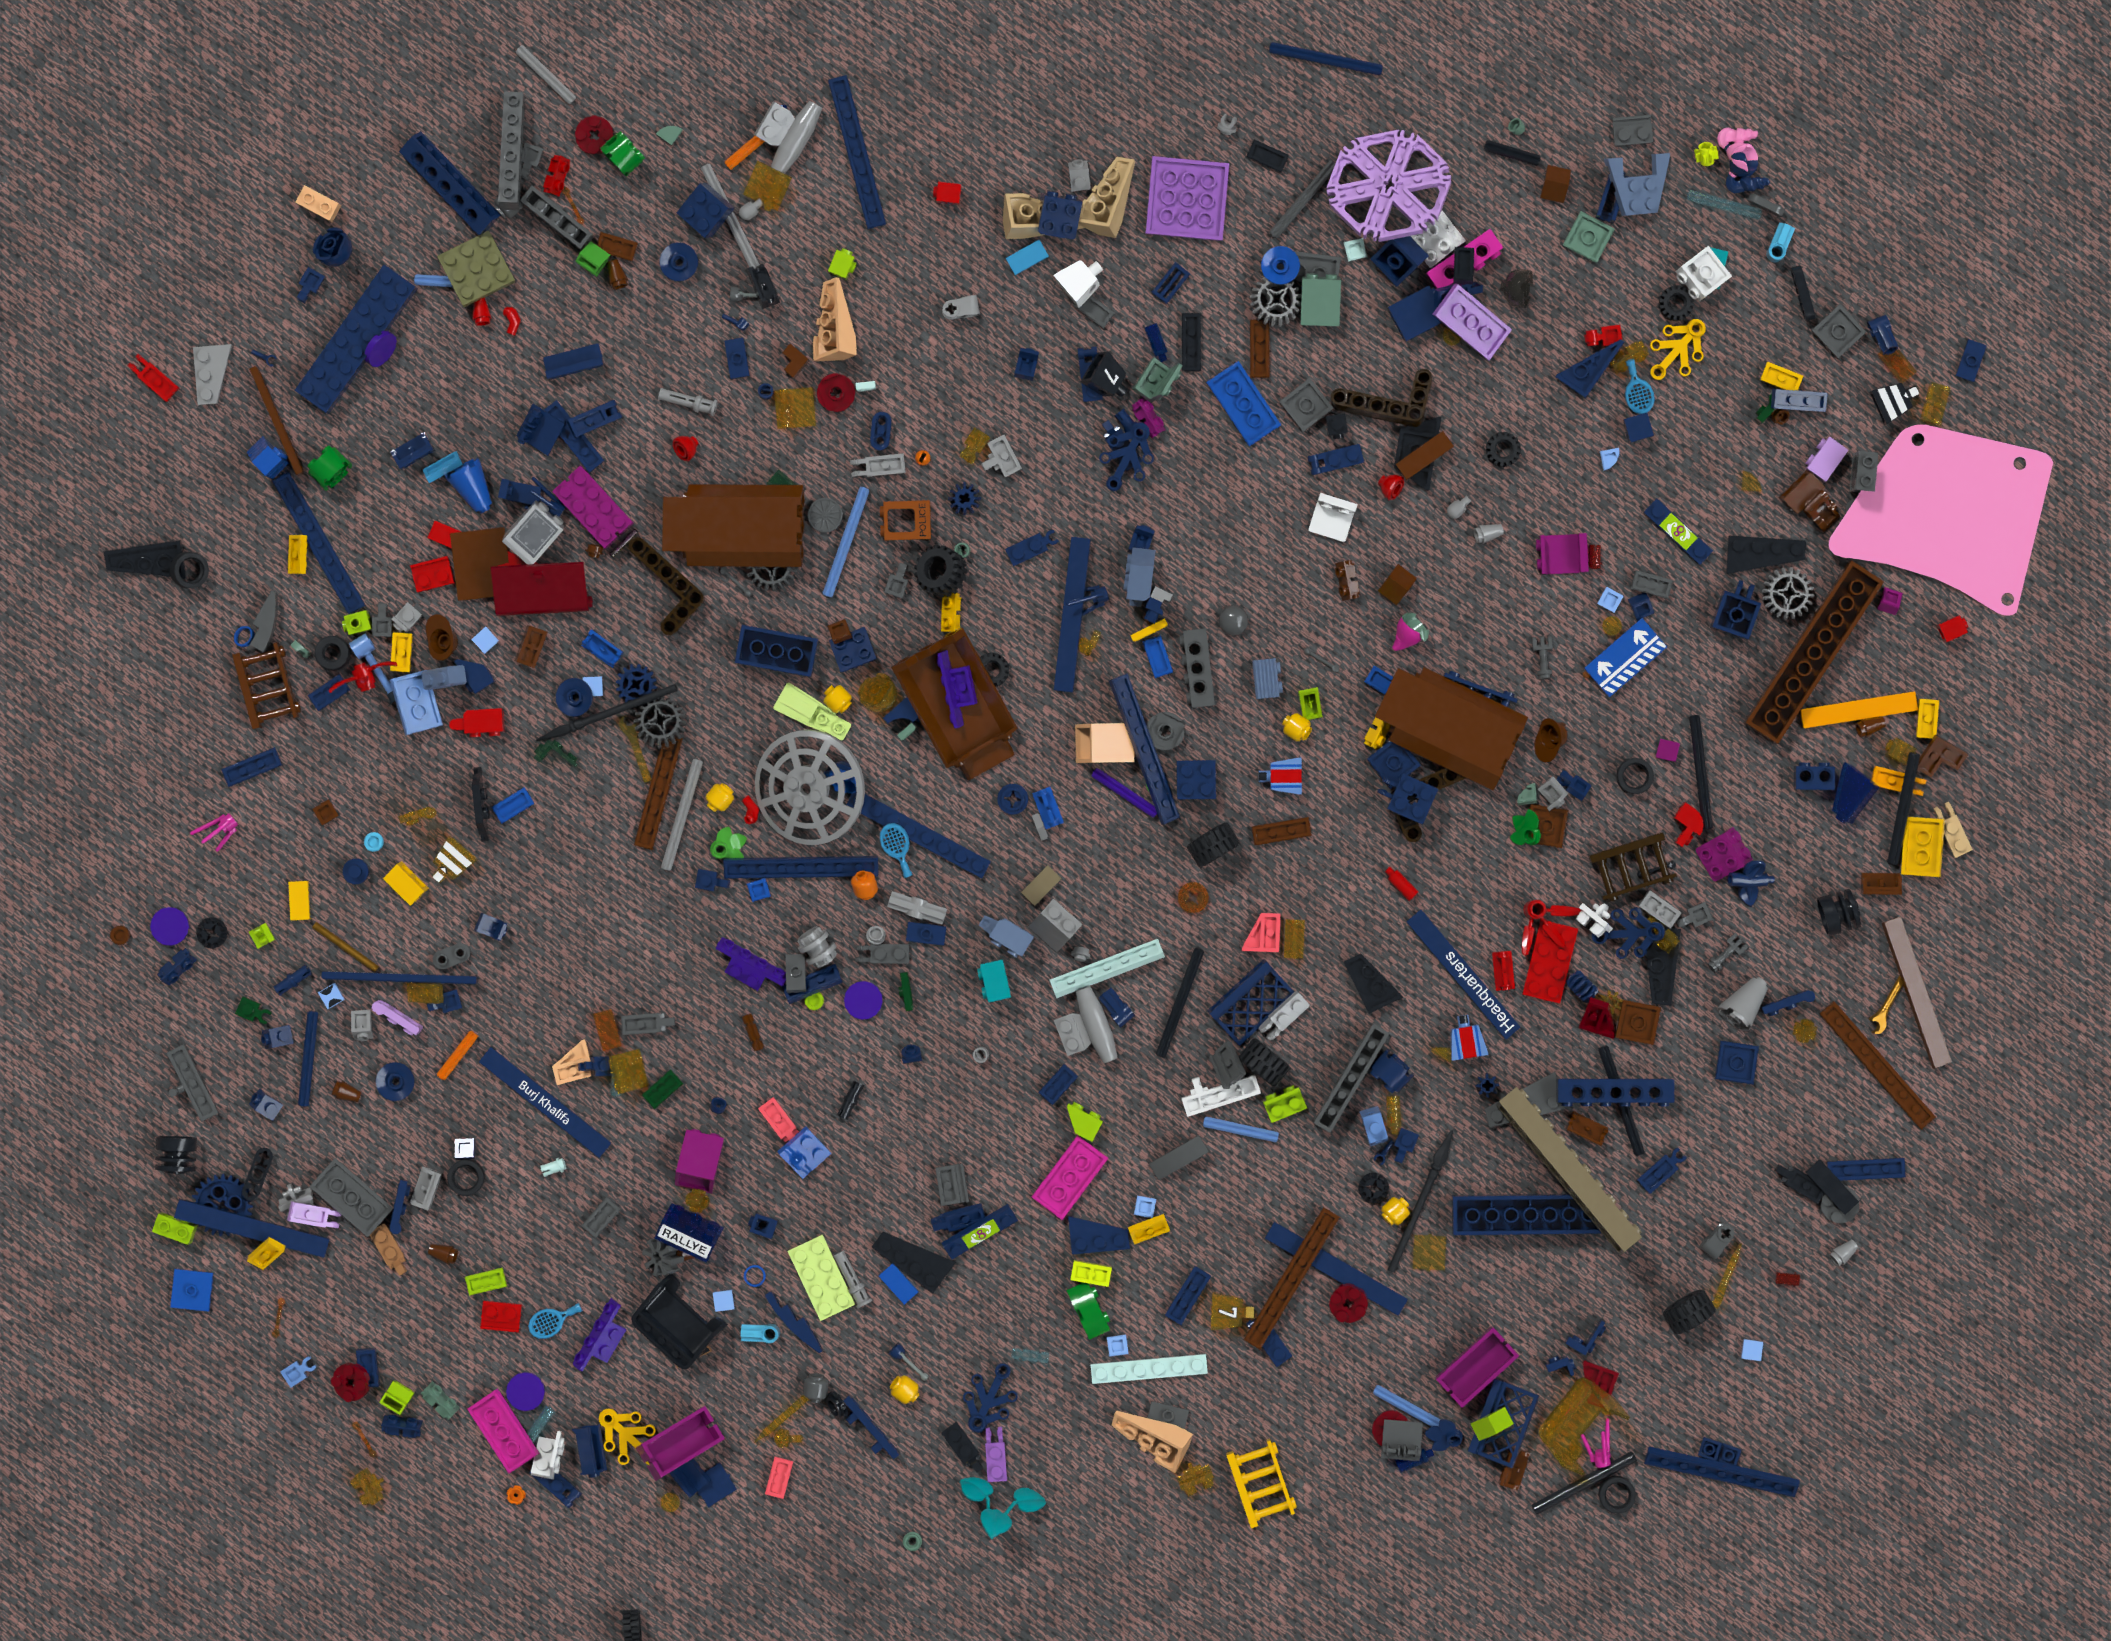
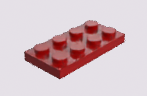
(1549, 964)

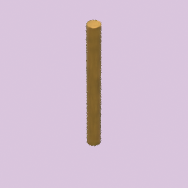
(346, 947)

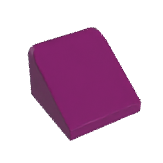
(1890, 601)
(1667, 750)

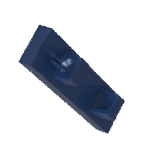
(882, 1440)

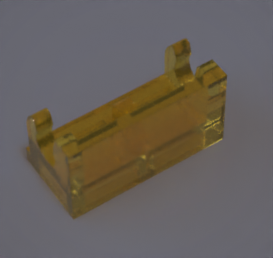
(1935, 404)

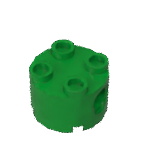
(622, 153)
(329, 467)

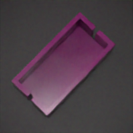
(593, 507)
(1477, 1366)
(680, 1443)

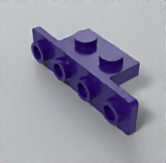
(958, 688)
(749, 967)
(603, 1337)

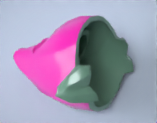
(1409, 632)

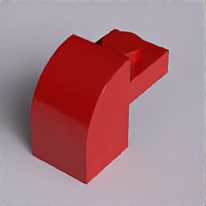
(1691, 820)

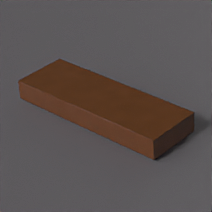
(1259, 349)
(1424, 455)
(1281, 831)

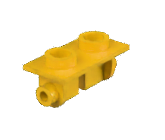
(949, 619)
(1377, 737)

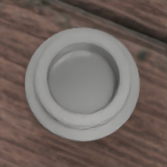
(875, 935)
(1080, 954)

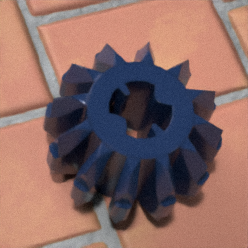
(966, 505)
(1582, 986)

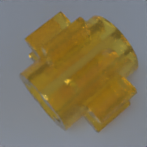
(1614, 997)
(1804, 1030)
(697, 1200)

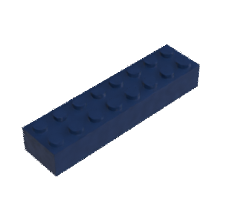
(346, 350)
(1519, 1215)

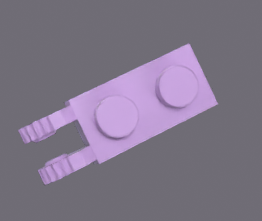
(395, 1016)
(311, 1215)

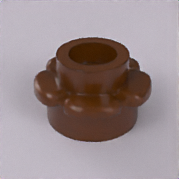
(1782, 418)
(594, 550)

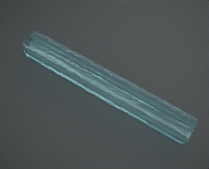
(1724, 204)

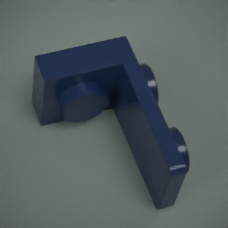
(518, 492)
(1576, 1342)

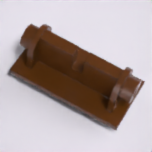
(1347, 588)

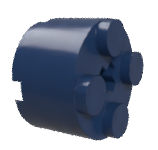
(1391, 1071)

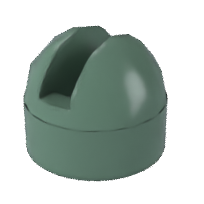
(1516, 126)
(958, 548)

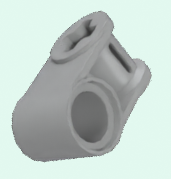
(965, 308)

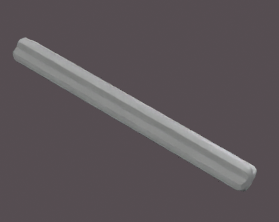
(732, 220)
(681, 814)

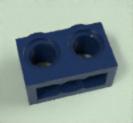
(1814, 781)

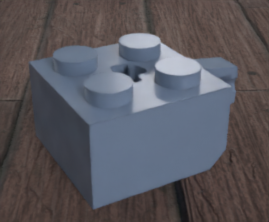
(1139, 575)
(1007, 934)

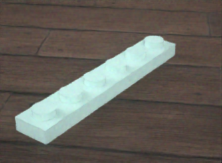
(1107, 968)
(1149, 1368)

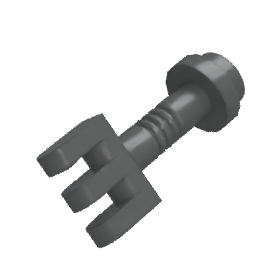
(1544, 673)
(1715, 964)

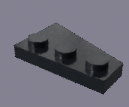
(1370, 984)

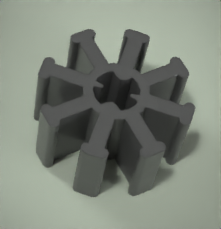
(662, 1258)

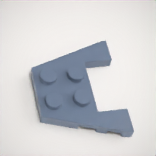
(1638, 193)

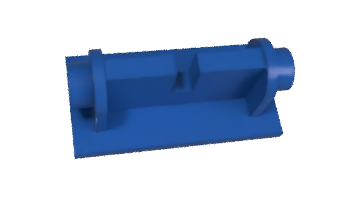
(1048, 808)

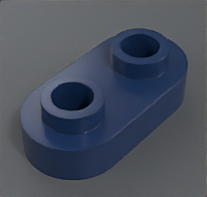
(880, 431)

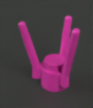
(227, 823)
(1601, 1456)

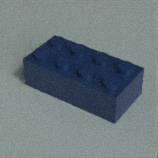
(776, 651)

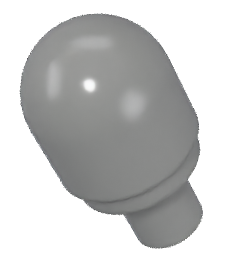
(750, 209)
(1458, 507)

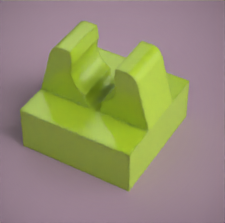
(262, 935)

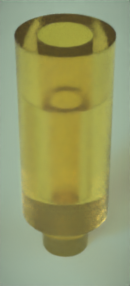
(1393, 1113)

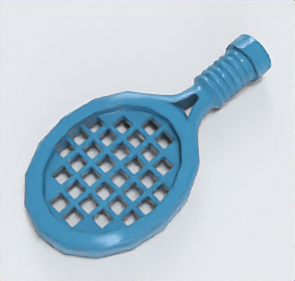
(1633, 372)
(904, 866)
(570, 1311)

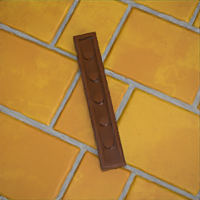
(277, 421)
(657, 794)

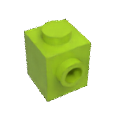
(842, 264)
(357, 623)

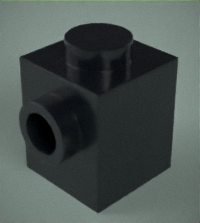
(1336, 426)

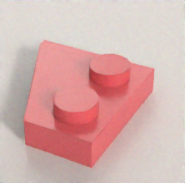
(1264, 934)

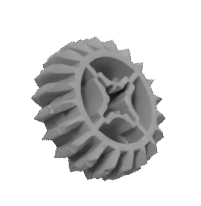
(1280, 306)
(1788, 584)

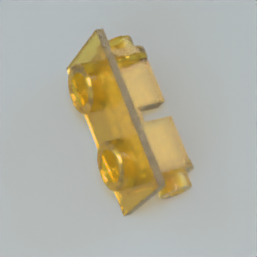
(1636, 351)
(1294, 938)
(1668, 941)

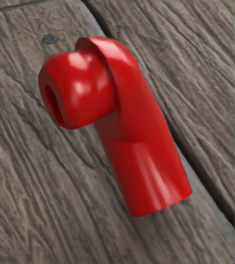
(514, 319)
(752, 810)

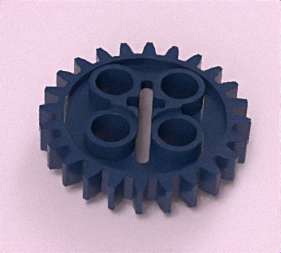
(231, 1189)

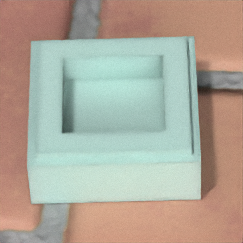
(1355, 249)
(865, 386)

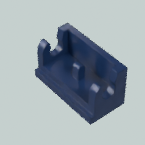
(412, 451)

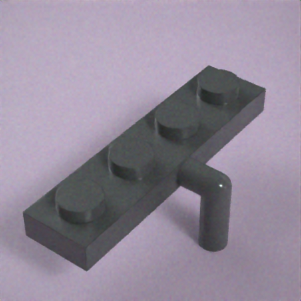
(191, 1083)

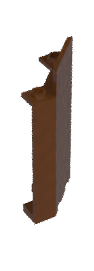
(736, 525)
(987, 725)
(1451, 725)

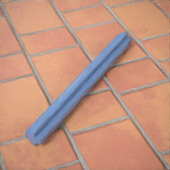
(846, 542)

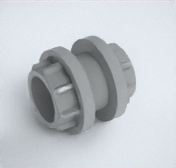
(817, 947)

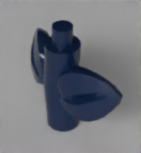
(1750, 881)

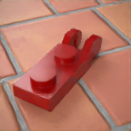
(155, 379)

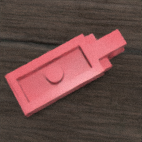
(778, 1119)

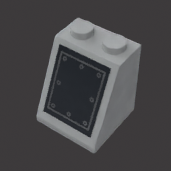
(533, 532)

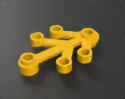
(1679, 346)
(625, 1433)

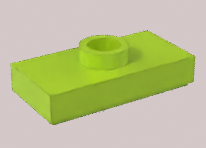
(486, 1281)

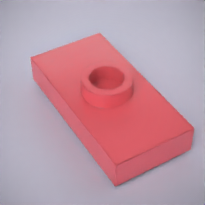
(779, 1477)

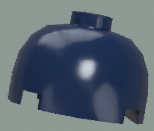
(333, 247)

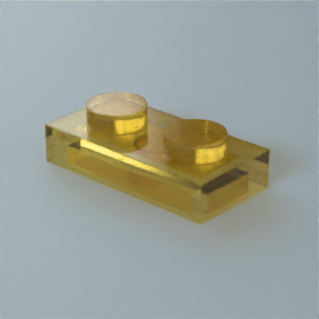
(425, 992)

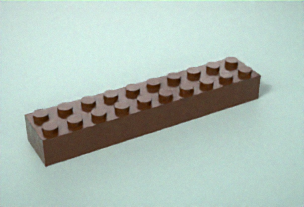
(1813, 652)

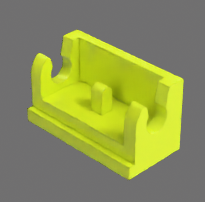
(1091, 1273)

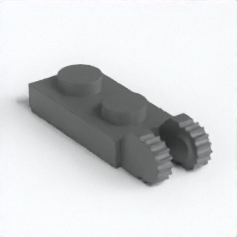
(885, 953)

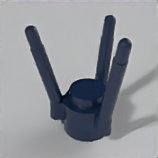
(555, 506)
(1098, 595)

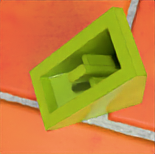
(1310, 703)
(1492, 1424)

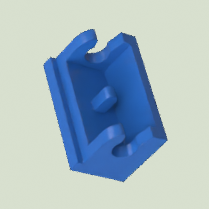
(602, 648)

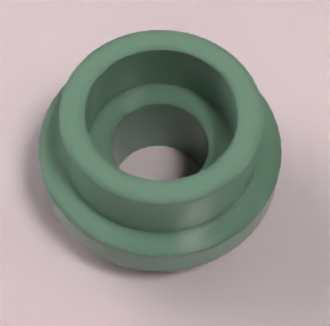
(907, 1545)

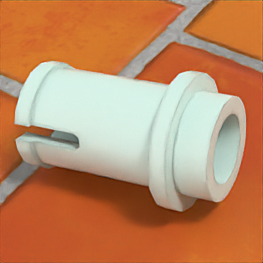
(553, 1167)

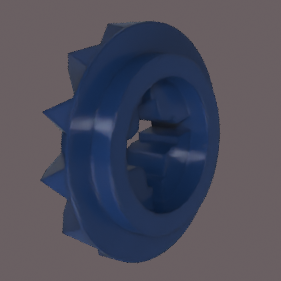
(1006, 792)

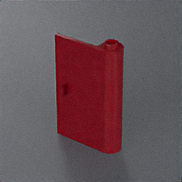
(540, 589)

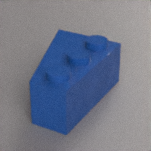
(267, 458)

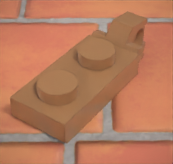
(389, 1248)

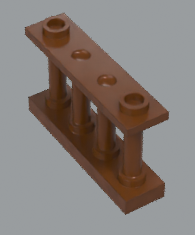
(252, 699)

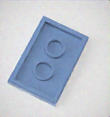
(415, 704)

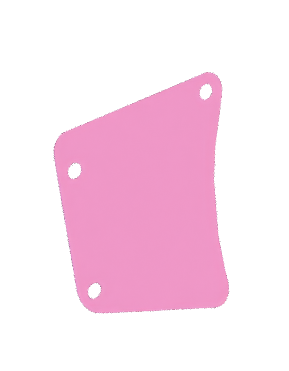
(1951, 513)

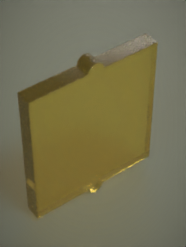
(1429, 1252)

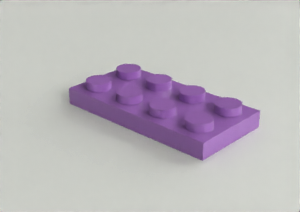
(1472, 321)

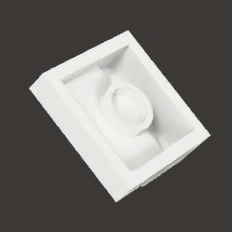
(1703, 274)

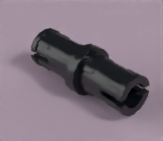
(850, 1100)

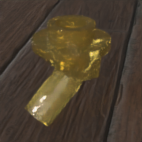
(1086, 646)
(782, 1438)

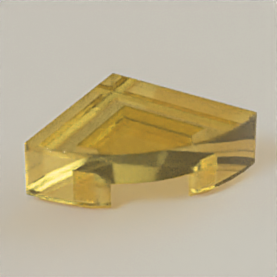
(1750, 482)

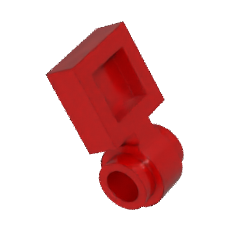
(1608, 335)

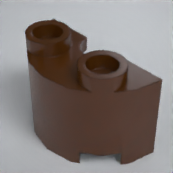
(1822, 510)

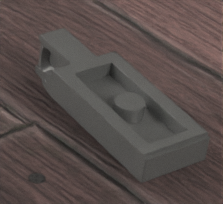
(645, 1023)

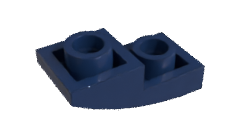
(1719, 1451)

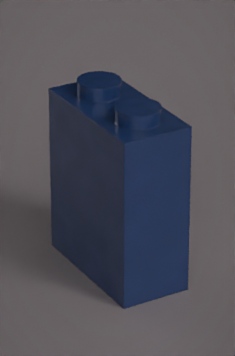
(1414, 314)

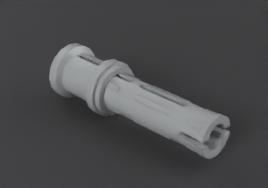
(697, 403)
(856, 1288)

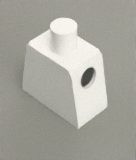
(1079, 281)

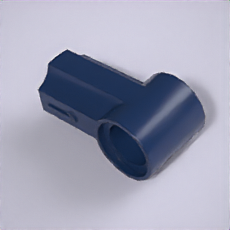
(1882, 332)
(1119, 1011)

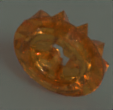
(1202, 898)

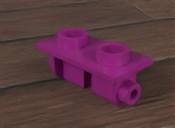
(1145, 409)

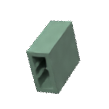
(1320, 300)

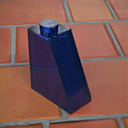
(1852, 793)

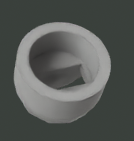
(978, 1056)

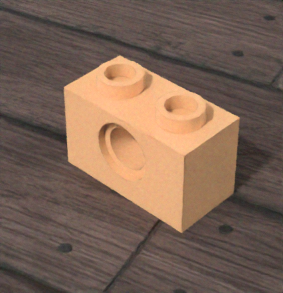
(318, 203)

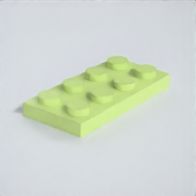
(821, 1277)

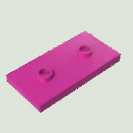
(1069, 1177)
(503, 1431)

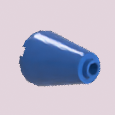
(471, 485)

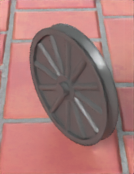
(825, 515)

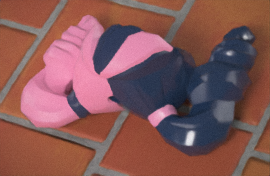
(1742, 160)

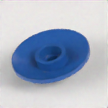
(1284, 256)

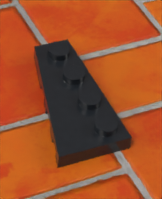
(1662, 971)

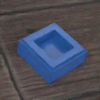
(758, 889)

